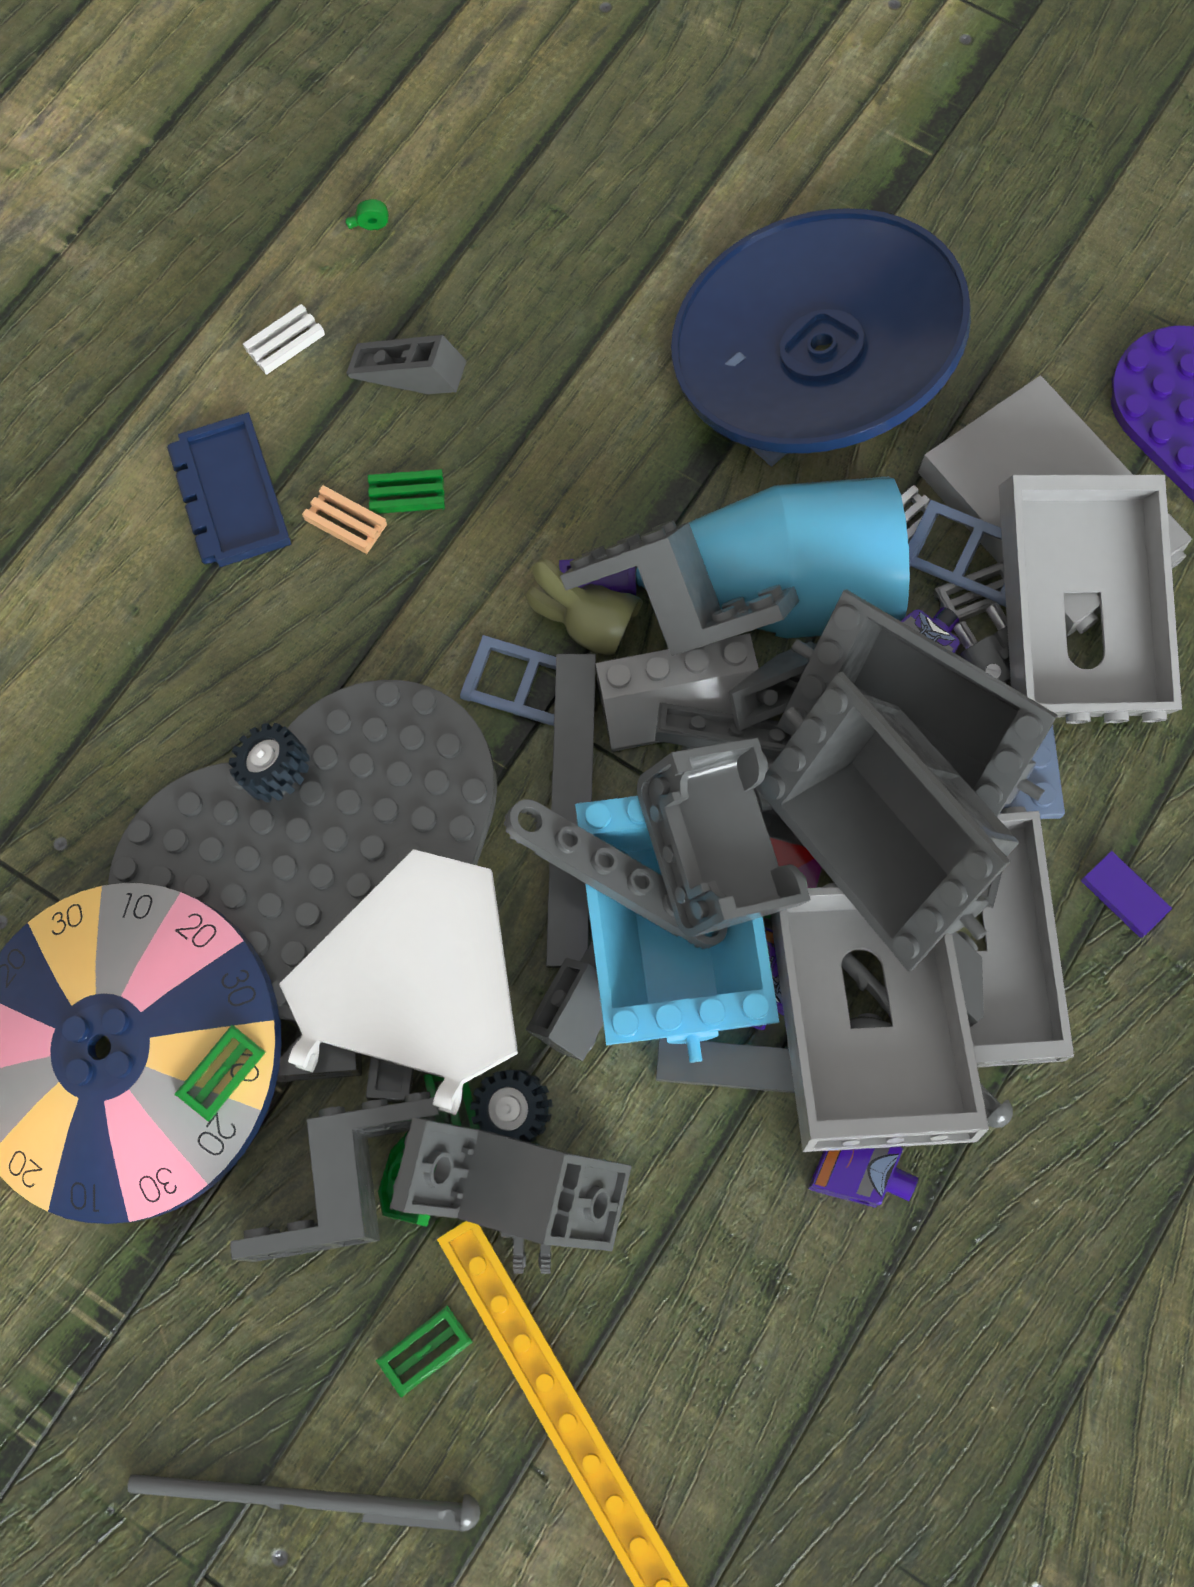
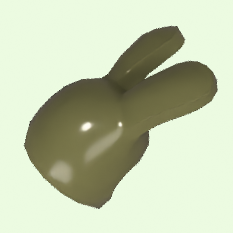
(591, 613)

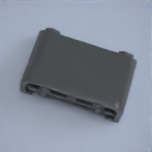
(715, 838)

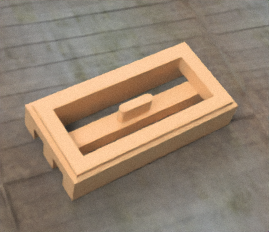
(320, 504)

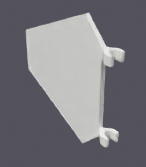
(412, 977)

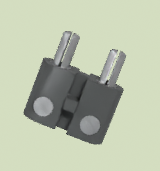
(991, 652)

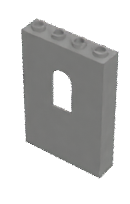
(1026, 436)
(1091, 539)
(1022, 964)
(879, 1082)

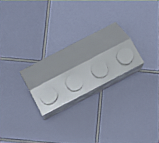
(696, 679)

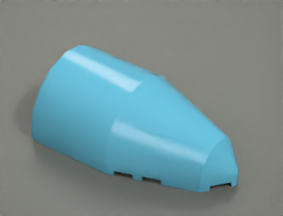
(812, 539)

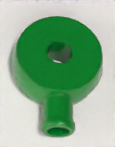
(370, 215)

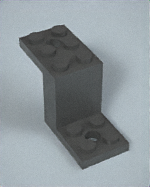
(681, 587)
(340, 1180)
(510, 1185)

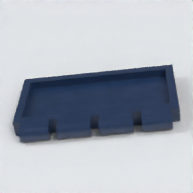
(228, 491)

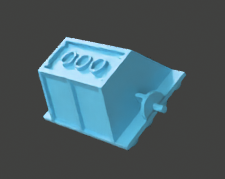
(659, 981)

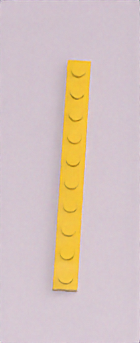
(560, 1409)

